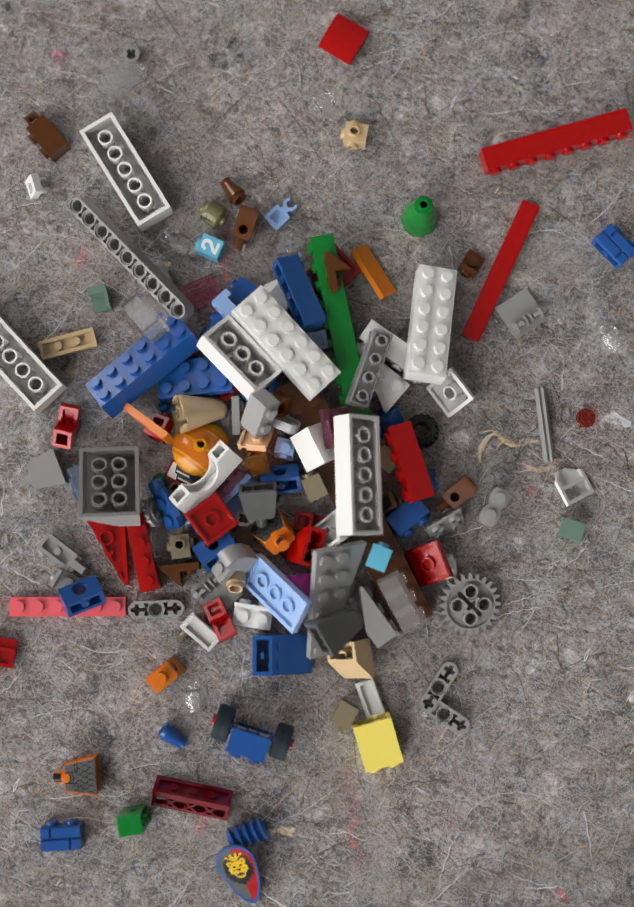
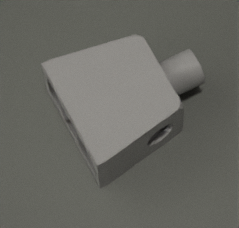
(45, 471)

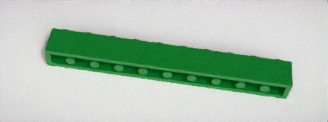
(338, 318)

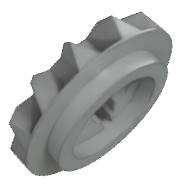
(151, 512)

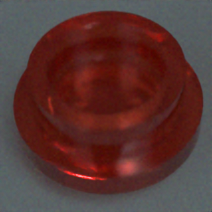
(585, 418)

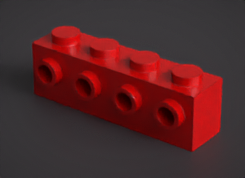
(408, 462)

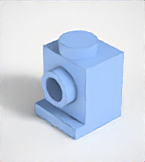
(284, 449)

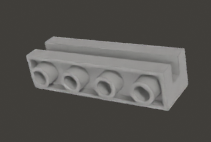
(368, 369)

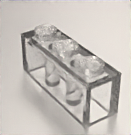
(146, 316)
(401, 601)

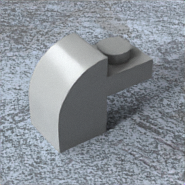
(232, 559)

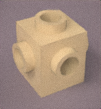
(354, 135)

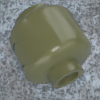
(213, 213)

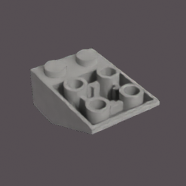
(375, 624)

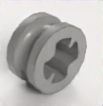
(131, 49)

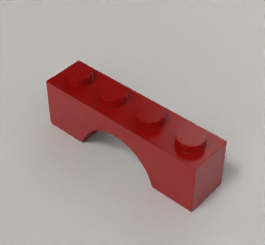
(143, 557)

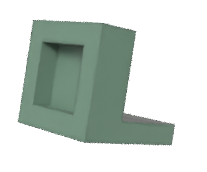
(100, 298)
(571, 529)

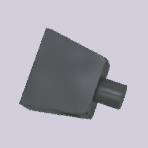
(259, 501)

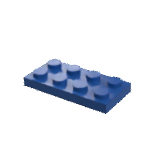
(194, 378)

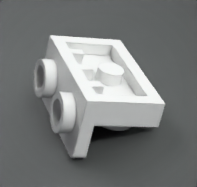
(251, 615)

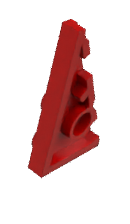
(114, 545)

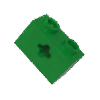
(133, 820)

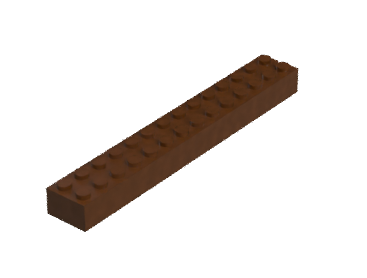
(308, 414)

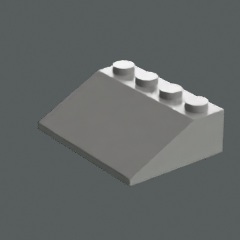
(110, 485)

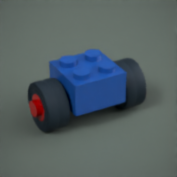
(249, 740)

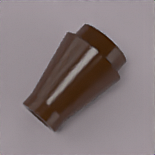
(234, 193)

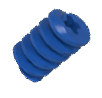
(249, 833)

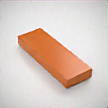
(373, 272)
(149, 424)

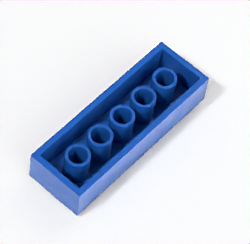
(142, 367)

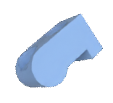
(223, 303)

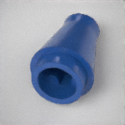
(172, 735)

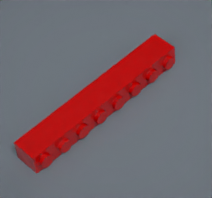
(555, 142)

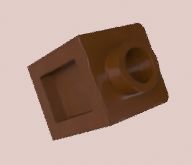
(471, 264)

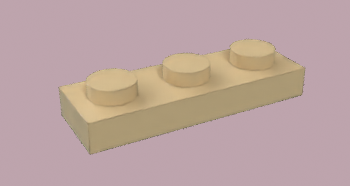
(68, 344)

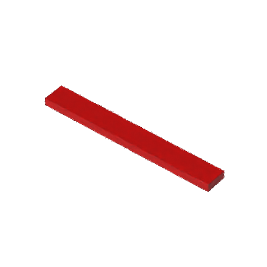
(500, 271)

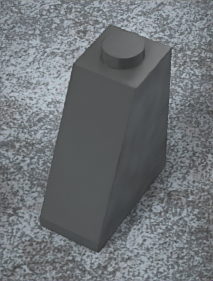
(334, 630)

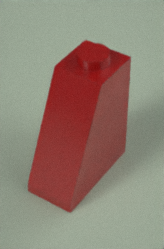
(305, 542)

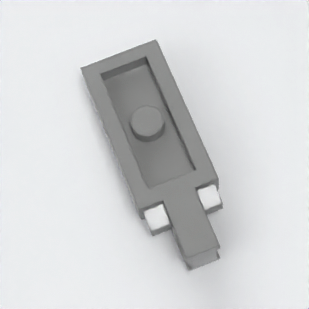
(61, 554)

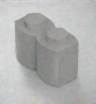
(490, 512)

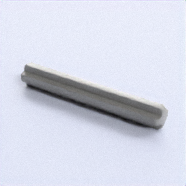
(544, 424)

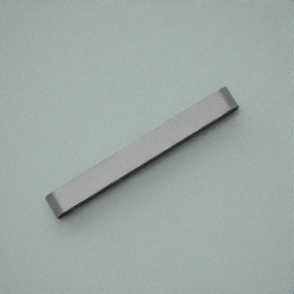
(139, 260)

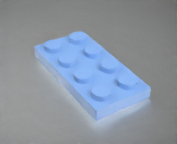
(277, 593)

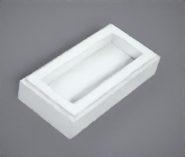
(200, 631)
(370, 697)

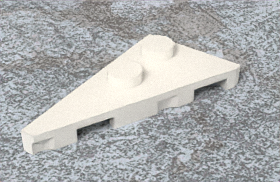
(389, 385)

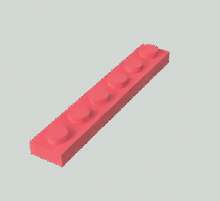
(53, 607)

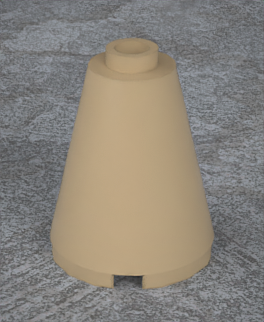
(196, 411)

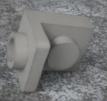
(62, 578)

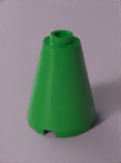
(419, 217)

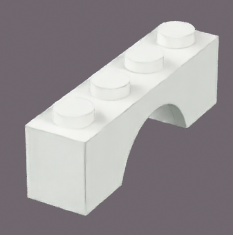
(221, 464)

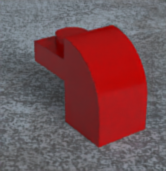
(68, 426)

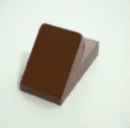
(333, 266)
(174, 571)

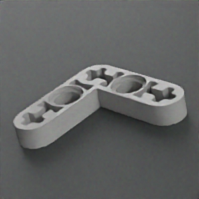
(438, 704)

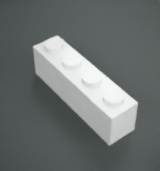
(396, 351)

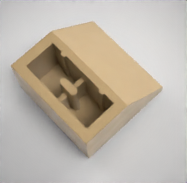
(354, 660)

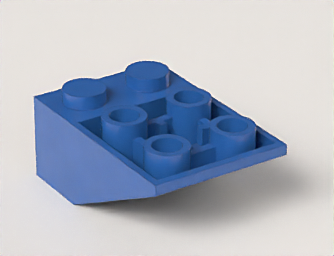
(280, 654)

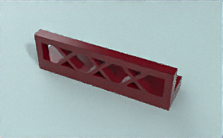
(192, 795)

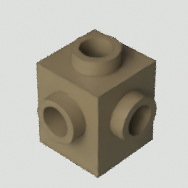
(173, 545)

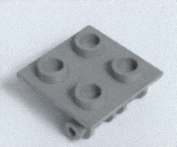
(521, 313)
(452, 521)
(210, 589)

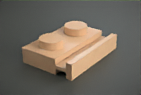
(254, 444)

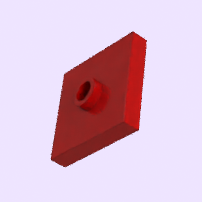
(211, 519)
(429, 563)

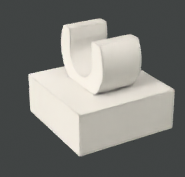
(34, 185)

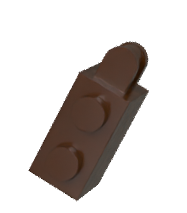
(47, 136)

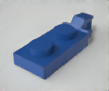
(168, 511)

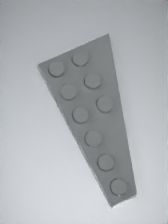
(331, 582)

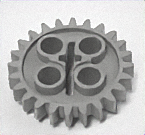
(456, 616)

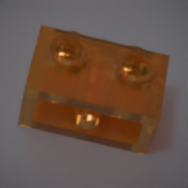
(256, 461)

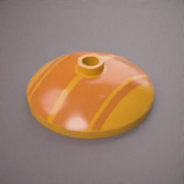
(191, 457)

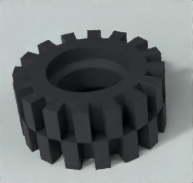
(432, 426)

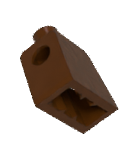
(249, 219)
(464, 487)

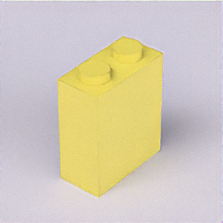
(377, 742)

